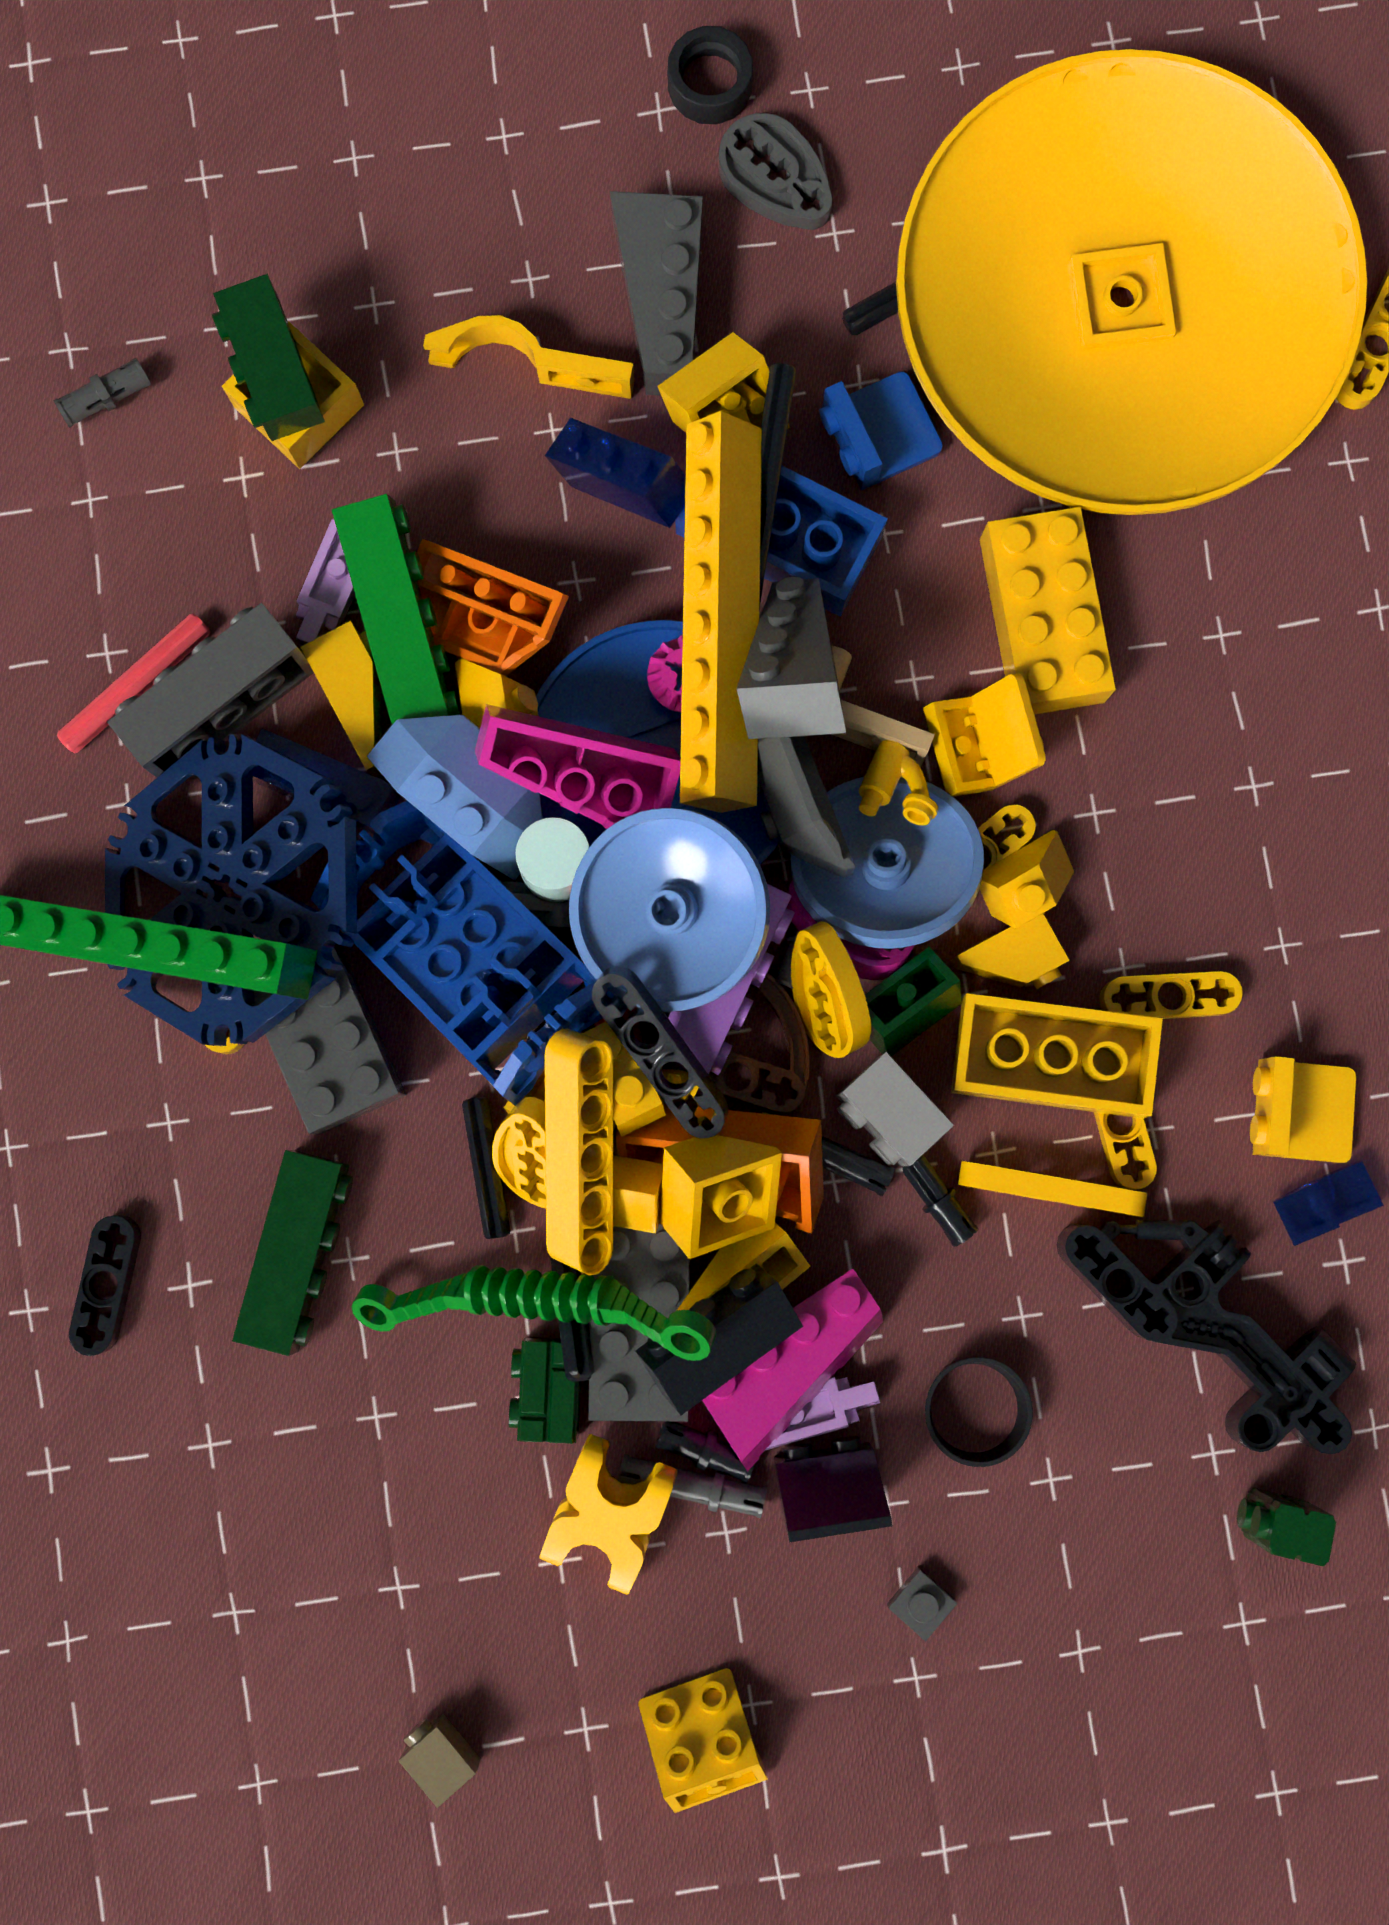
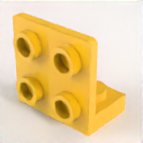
(700, 1741)

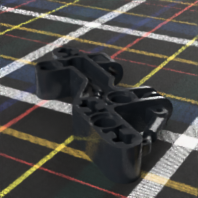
(1280, 1382)

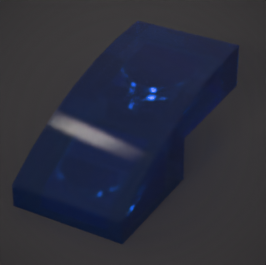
(1327, 1202)

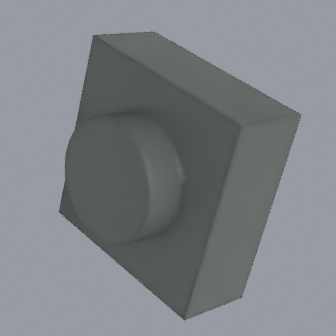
(921, 1604)

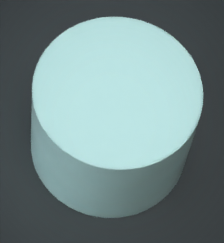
(550, 856)

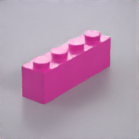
(578, 766)

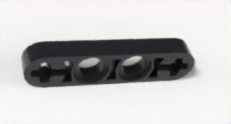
(653, 1056)

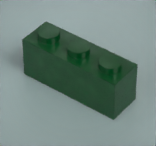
(266, 358)

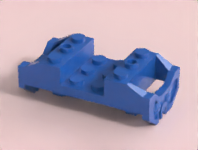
(467, 952)

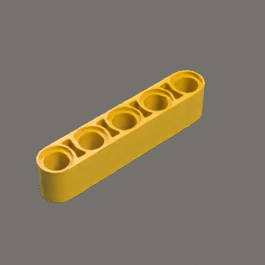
(579, 1150)

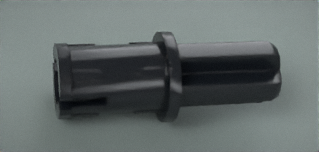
(940, 1201)

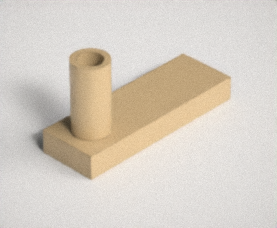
(871, 728)

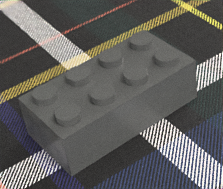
(211, 692)
(334, 1054)
(659, 1275)

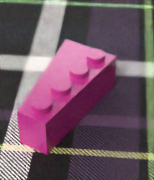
(775, 1388)

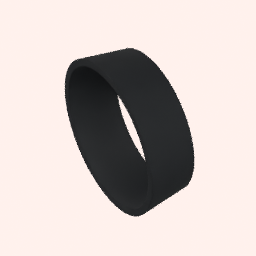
(1015, 1438)

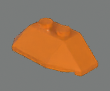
(486, 610)

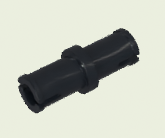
(702, 1449)

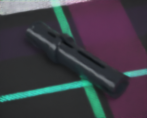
(853, 1165)

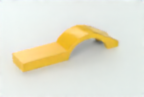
(552, 366)

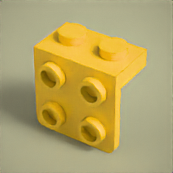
(985, 737)
(1303, 1110)

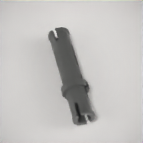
(701, 1487)

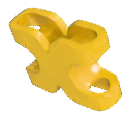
(608, 1514)

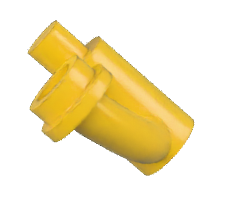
(880, 781)

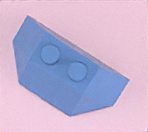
(439, 774)

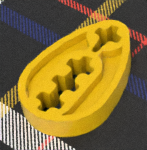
(828, 992)
(521, 1151)

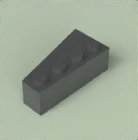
(661, 270)
(790, 667)

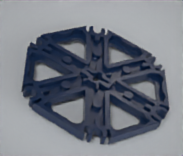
(250, 867)

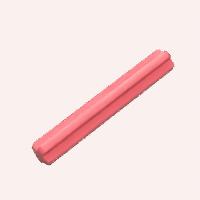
(133, 682)

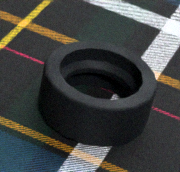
(710, 42)

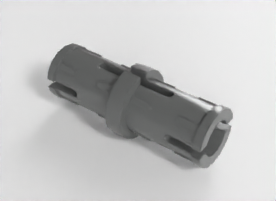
(102, 392)

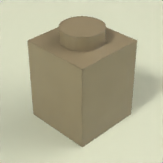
(438, 1758)

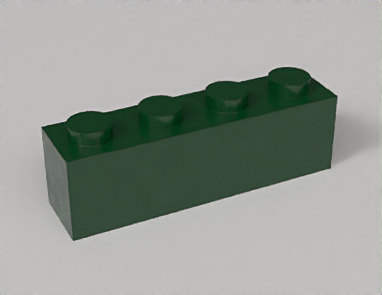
(292, 1253)

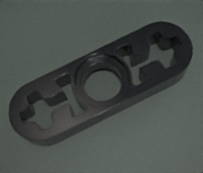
(86, 1295)

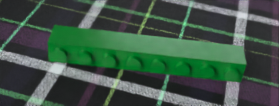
(157, 947)

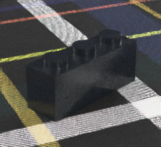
(749, 1322)

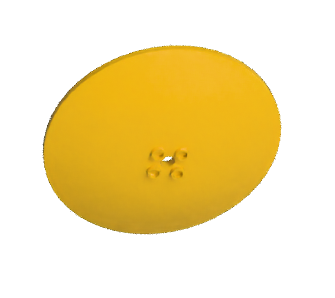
(1153, 184)

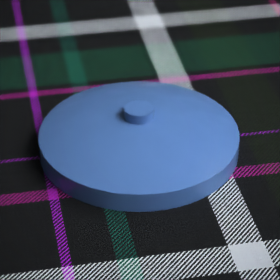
(906, 877)
(672, 904)

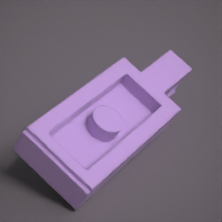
(326, 590)
(829, 1411)

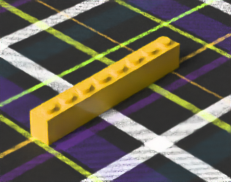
(719, 610)

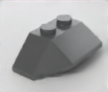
(799, 806)

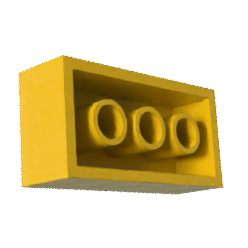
(1048, 608)
(1057, 1055)

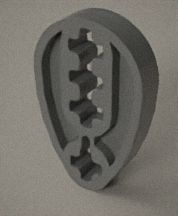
(787, 150)

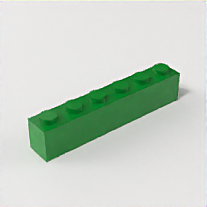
(393, 609)

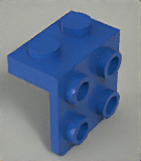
(879, 428)

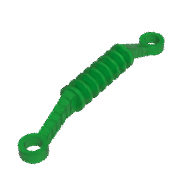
(540, 1296)

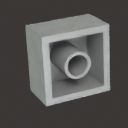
(892, 1112)

